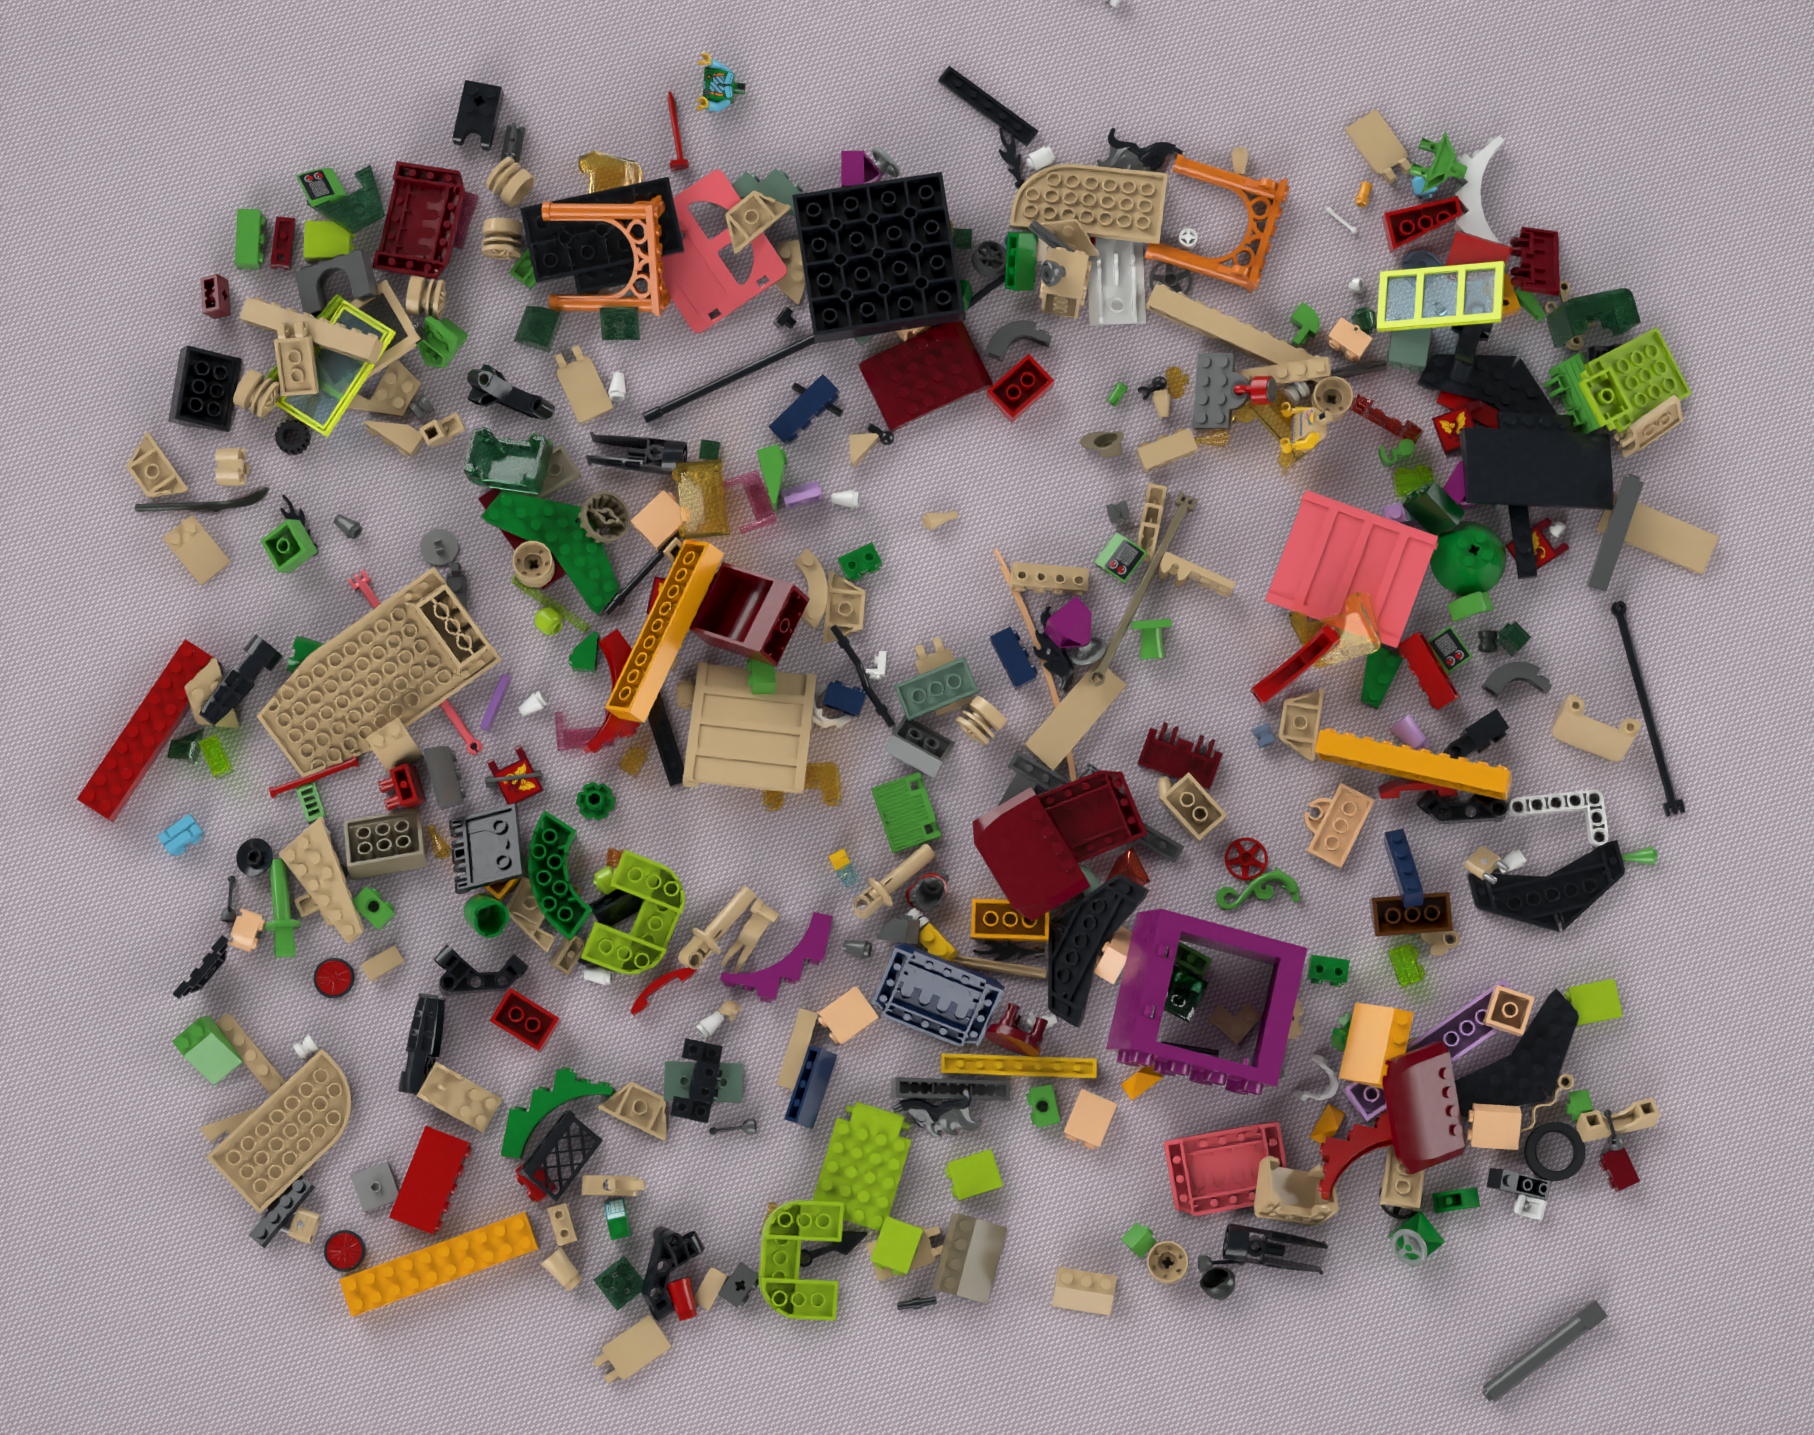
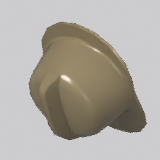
(1105, 443)

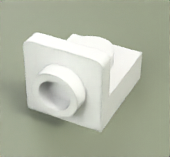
(880, 662)
(1051, 1020)

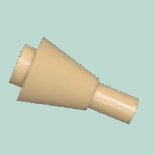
(933, 520)

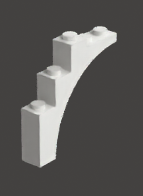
(1469, 195)

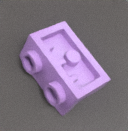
(802, 494)

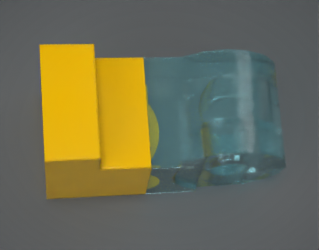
(843, 868)

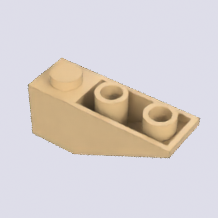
(399, 435)

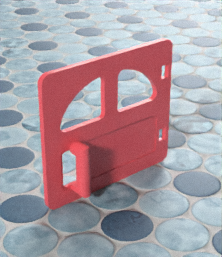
(699, 277)

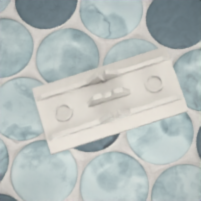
(1116, 283)

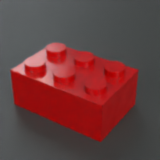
(1020, 388)
(525, 1020)

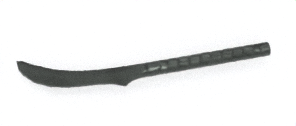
(214, 506)

